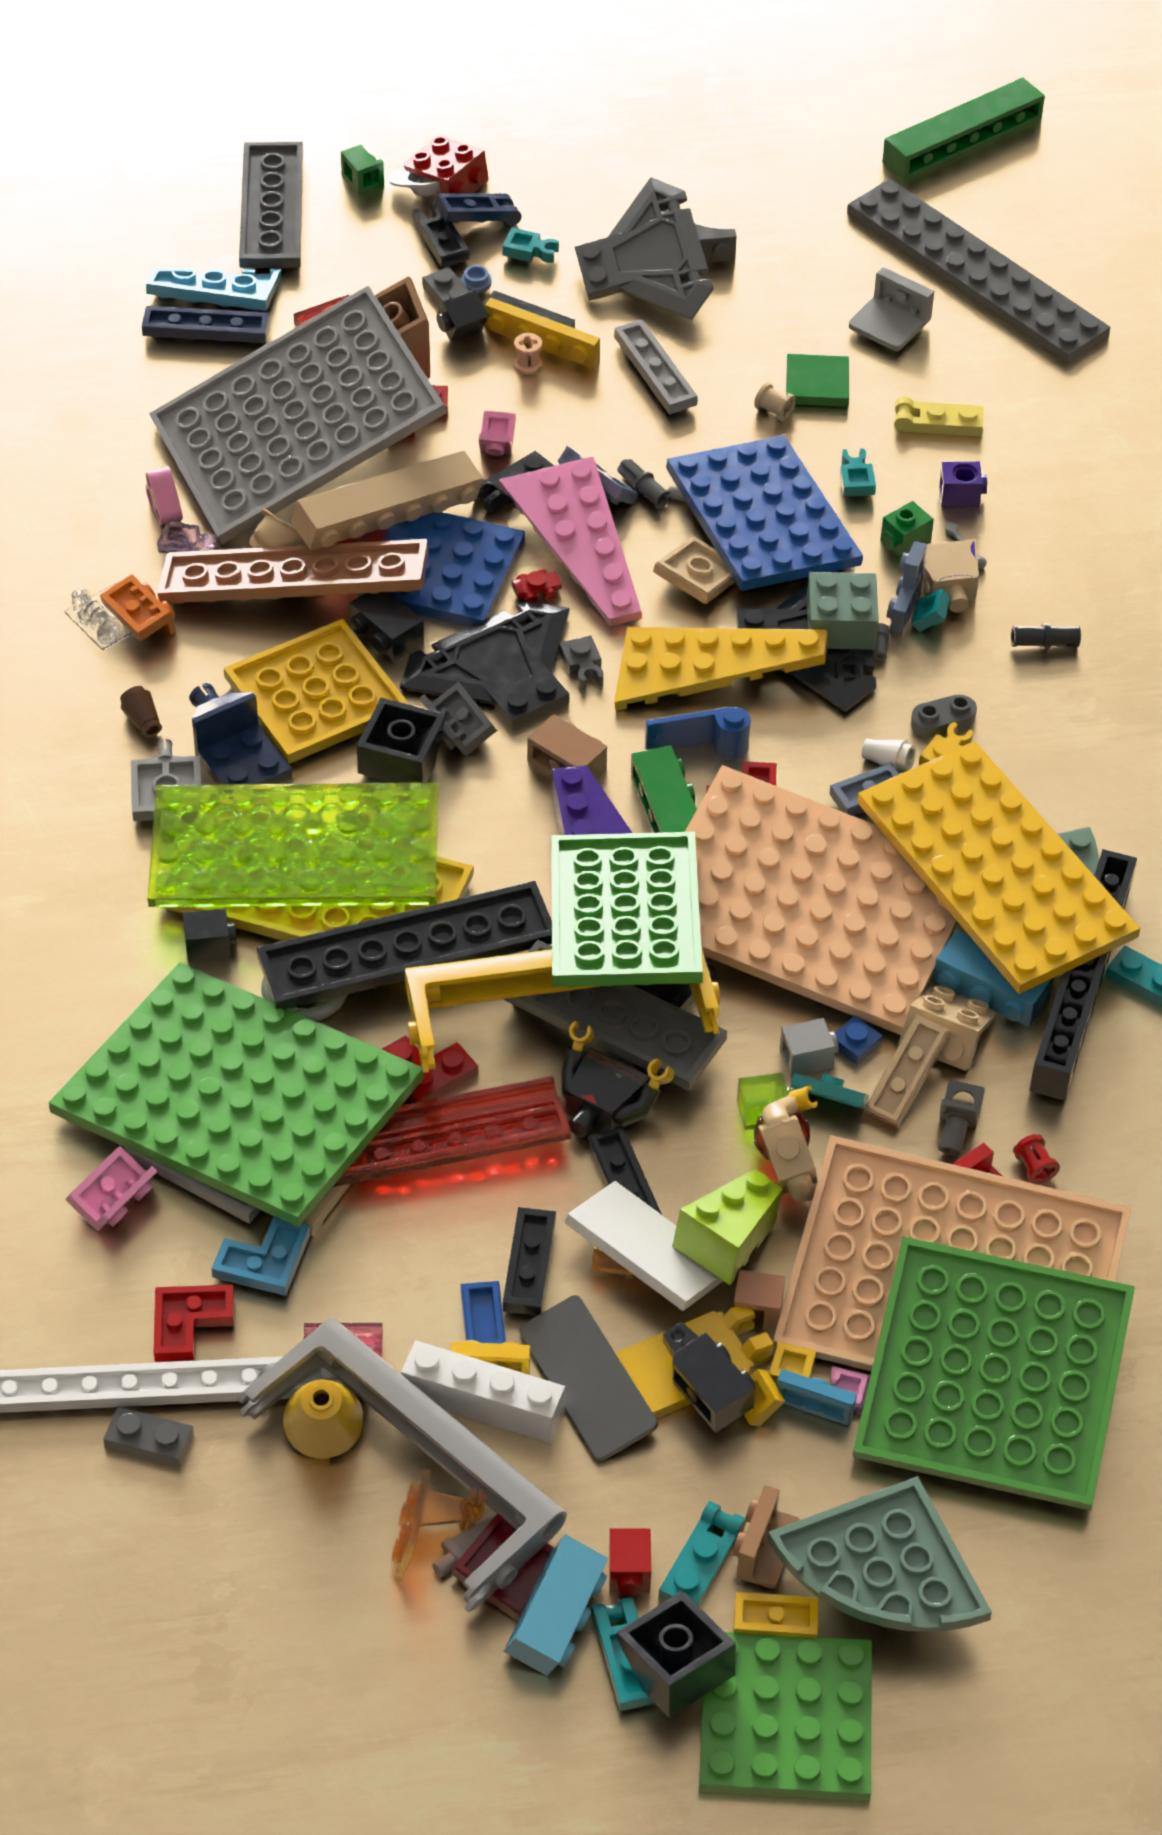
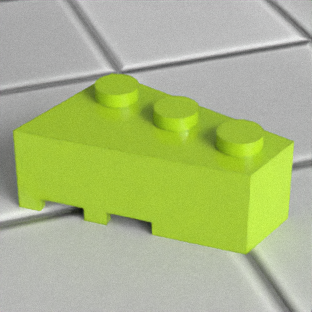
(728, 1224)

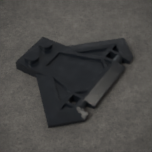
(499, 663)
(825, 679)

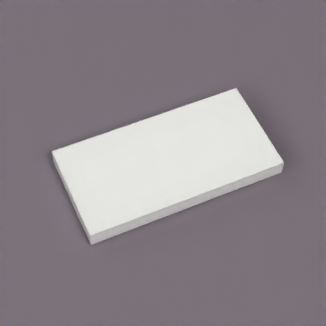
(641, 1243)

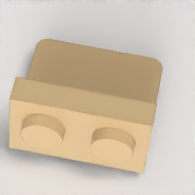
(961, 1016)

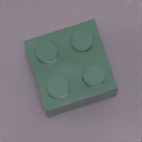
(845, 607)

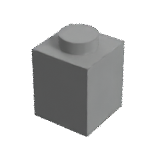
(808, 1047)

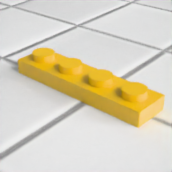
(555, 337)

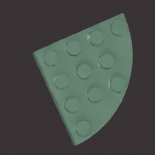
(884, 1562)

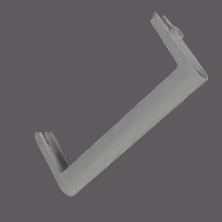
(433, 1431)

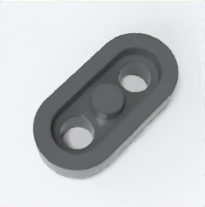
(935, 716)

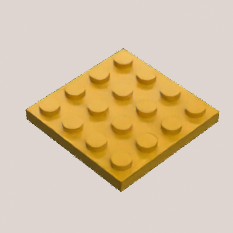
(313, 689)

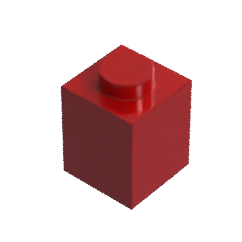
(629, 1561)

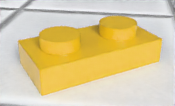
(508, 1354)
(776, 1615)

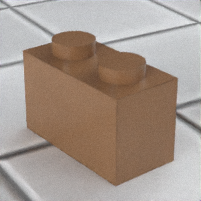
(563, 745)

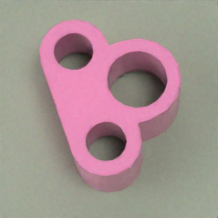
(163, 495)

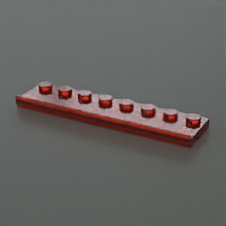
(463, 1129)

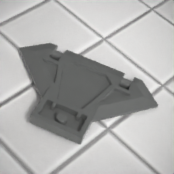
(650, 254)

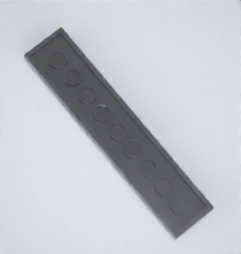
(979, 270)

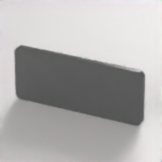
(596, 1384)

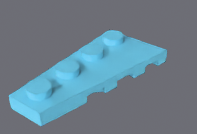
(215, 287)

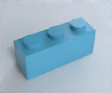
(557, 1606)

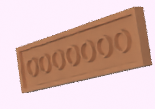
(293, 571)

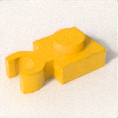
(941, 745)

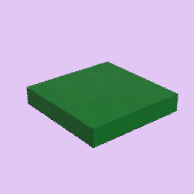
(818, 379)

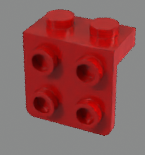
(452, 164)

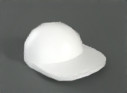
(419, 185)

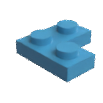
(266, 1266)

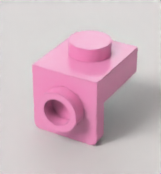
(497, 432)

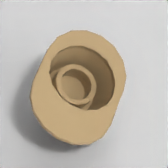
(274, 533)

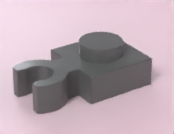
(582, 657)

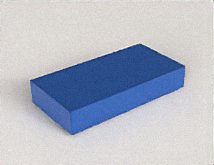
(483, 1312)

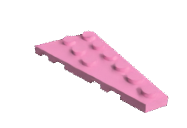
(577, 527)

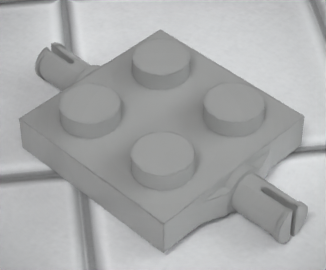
(160, 770)

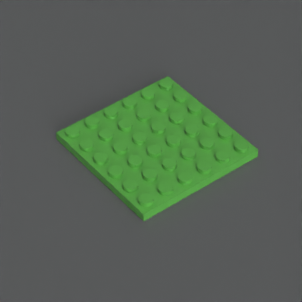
(995, 1373)

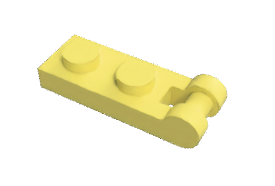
(938, 418)

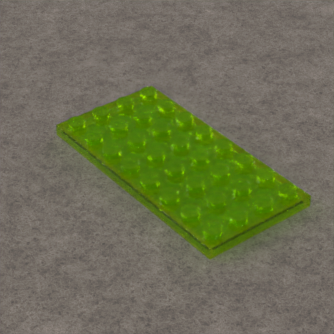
(294, 845)

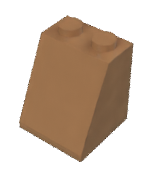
(409, 318)

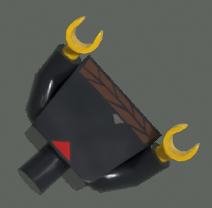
(604, 1090)

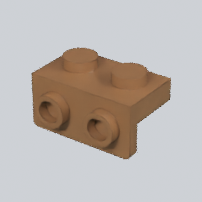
(755, 1555)

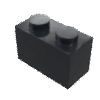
(386, 624)

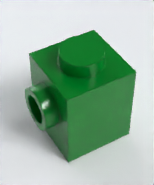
(904, 527)

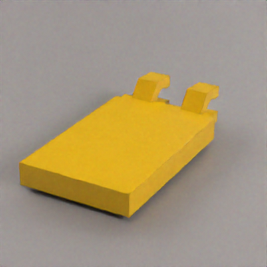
(651, 1363)

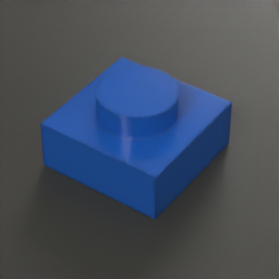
(857, 1039)

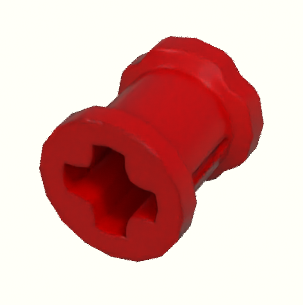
(1036, 1159)

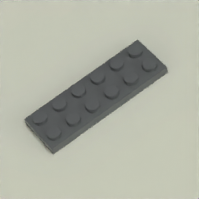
(271, 205)
(631, 1026)

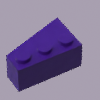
(583, 805)

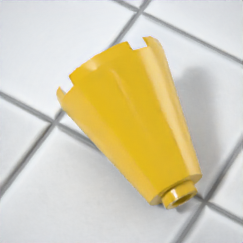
(323, 1419)

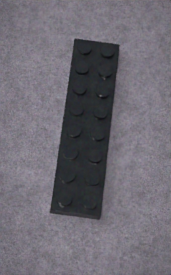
(382, 948)

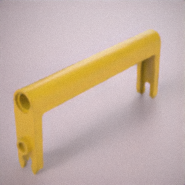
(503, 979)

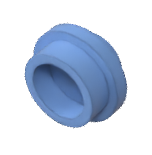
(477, 278)

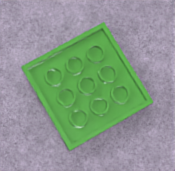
(791, 1720)

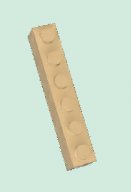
(386, 500)

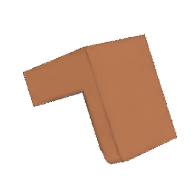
(762, 1293)

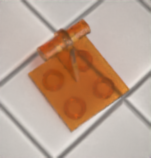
(428, 1509)

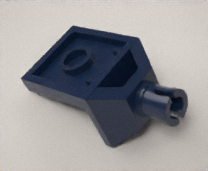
(232, 741)

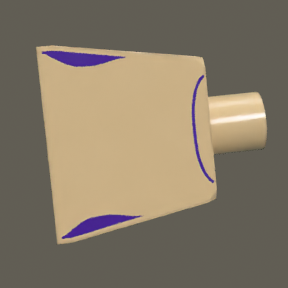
(953, 569)

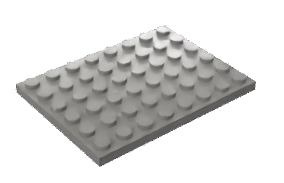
(297, 413)

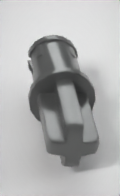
(644, 483)

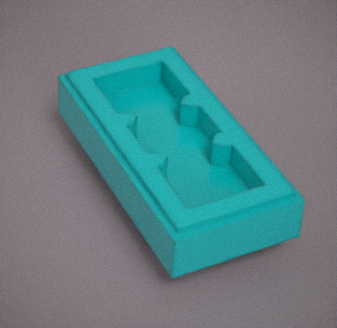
(830, 1088)

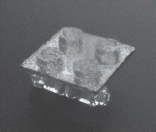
(95, 618)

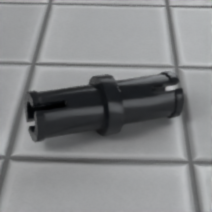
(1045, 636)

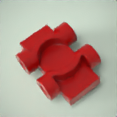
(537, 583)

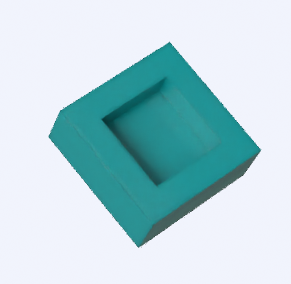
(930, 610)

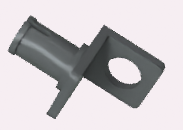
(958, 1116)

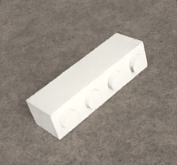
(487, 1391)

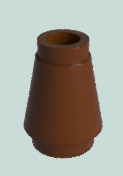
(141, 710)

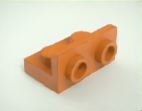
(138, 608)

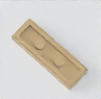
(907, 1071)

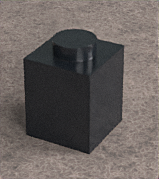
(462, 315)
(208, 935)

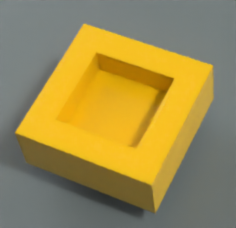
(793, 1359)
(766, 1398)

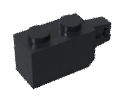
(708, 1377)

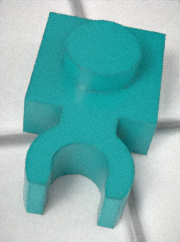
(527, 244)
(856, 476)

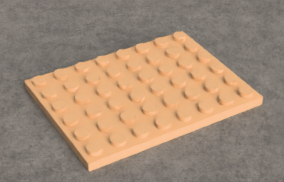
(813, 900)
(878, 1195)

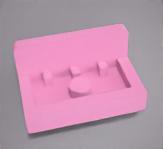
(109, 1188)

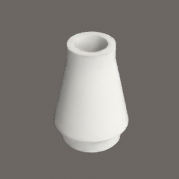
(884, 752)

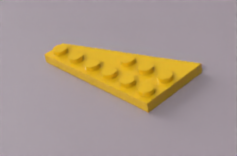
(703, 659)

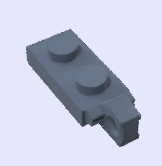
(613, 487)

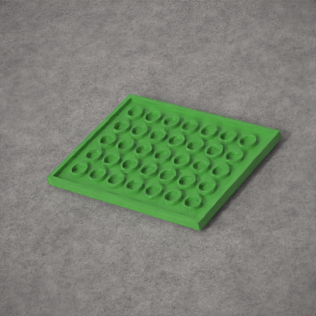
(237, 1093)

